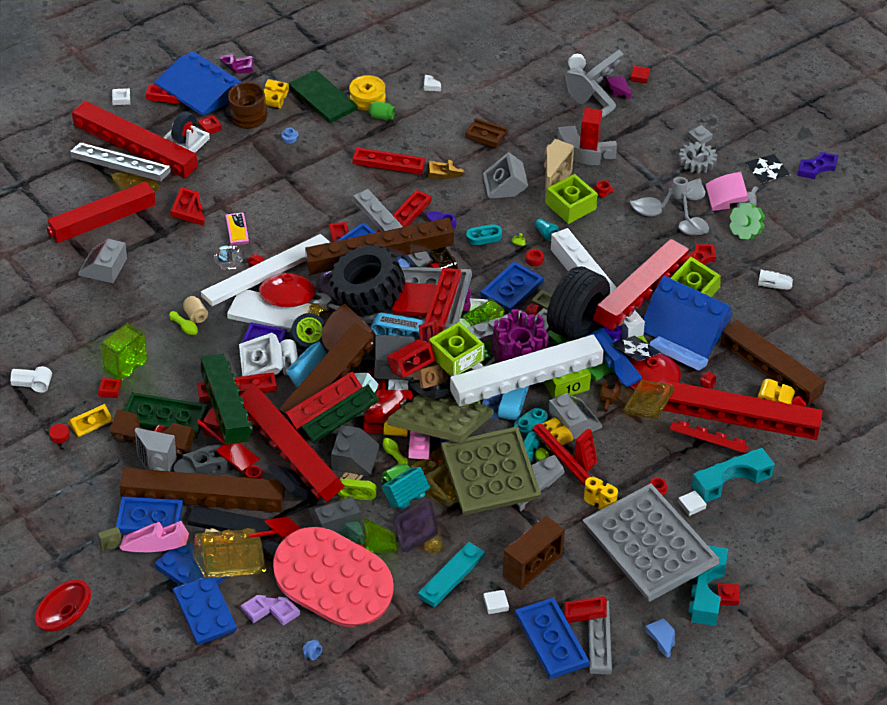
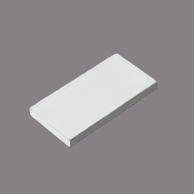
(250, 307)

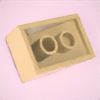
(558, 162)

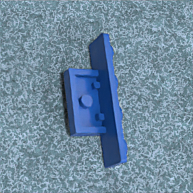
(616, 359)

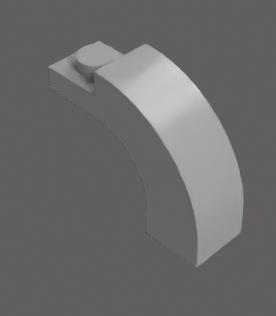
(605, 150)

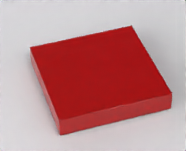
(414, 300)

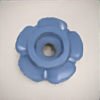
(289, 135)
(312, 650)

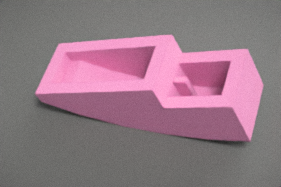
(155, 538)

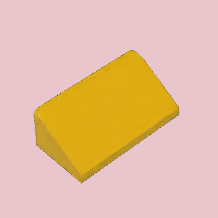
(90, 420)

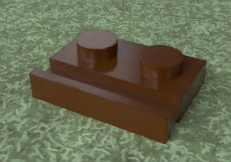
(486, 133)

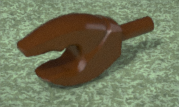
(609, 396)

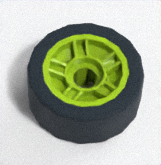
(301, 324)

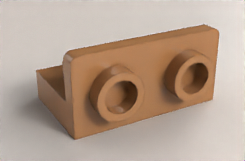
(430, 375)

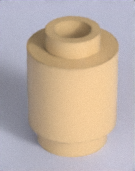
(195, 309)

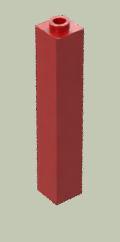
(101, 212)

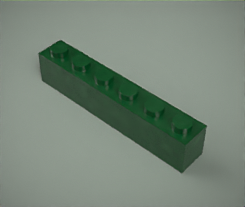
(225, 399)

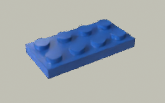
(552, 638)

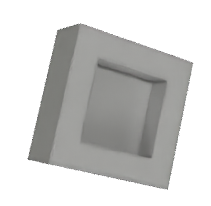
(700, 135)

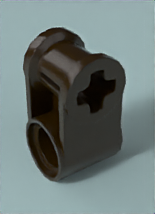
(443, 258)

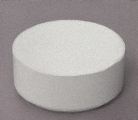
(577, 61)

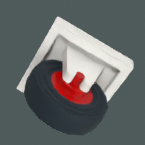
(186, 134)

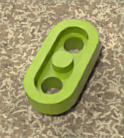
(358, 489)

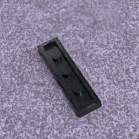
(223, 520)

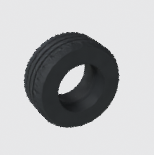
(575, 303)

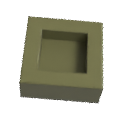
(542, 299)
(110, 539)

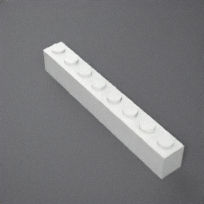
(573, 255)
(526, 370)

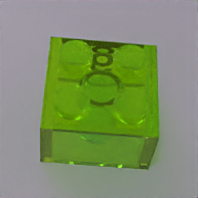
(124, 351)

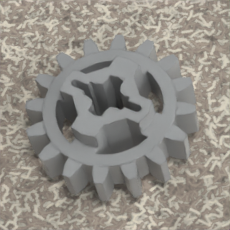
(697, 157)

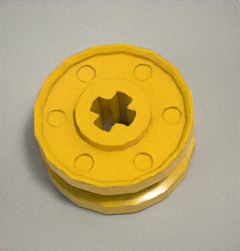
(366, 90)

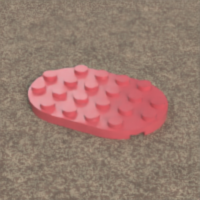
(333, 577)

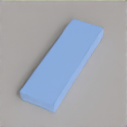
(679, 353)

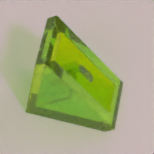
(377, 538)

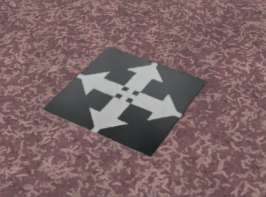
(767, 168)
(636, 348)

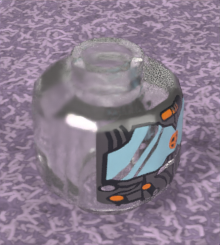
(228, 257)

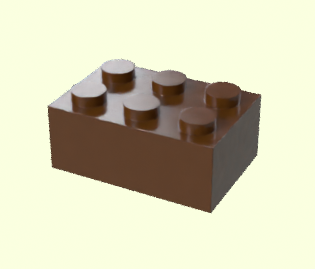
(533, 552)

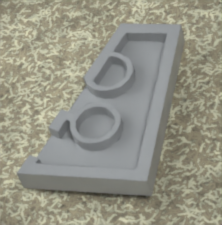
(546, 473)

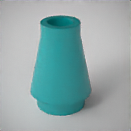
(546, 228)

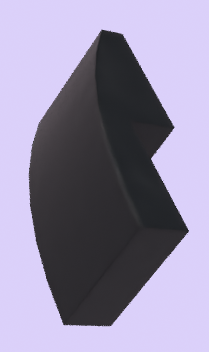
(431, 392)

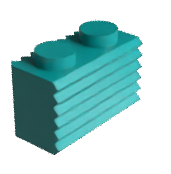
(406, 487)

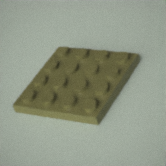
(441, 417)
(490, 471)

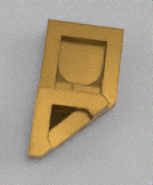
(442, 170)

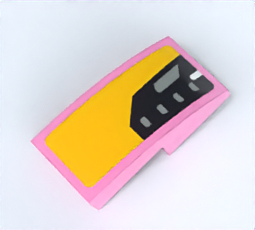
(237, 229)

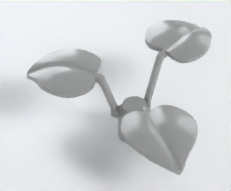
(681, 190)

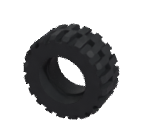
(360, 265)

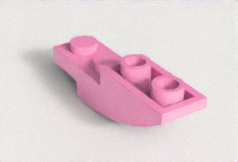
(419, 445)

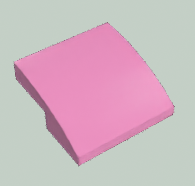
(726, 190)

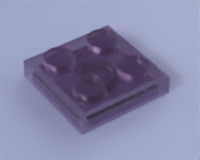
(416, 526)

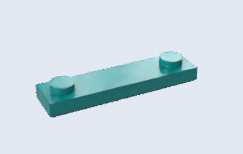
(451, 574)

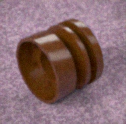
(248, 105)

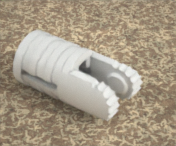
(774, 280)
(289, 353)

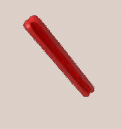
(563, 455)

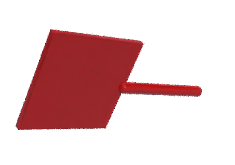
(235, 453)
(282, 526)

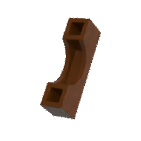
(124, 428)

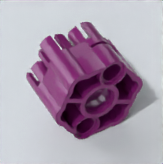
(518, 337)

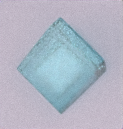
(354, 532)

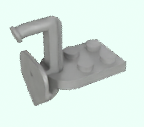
(583, 84)

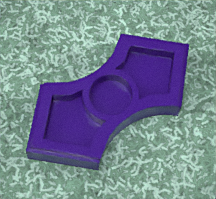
(812, 167)

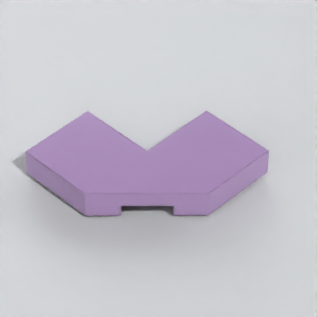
(280, 608)

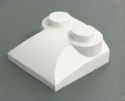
(261, 355)

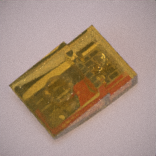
(438, 478)

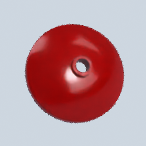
(287, 290)
(657, 369)
(63, 606)

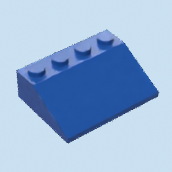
(197, 83)
(686, 317)

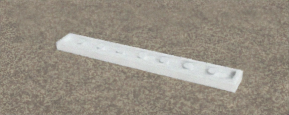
(259, 272)

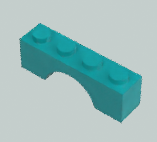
(752, 466)
(706, 603)

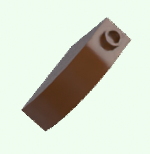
(338, 325)

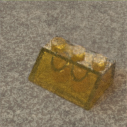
(228, 553)

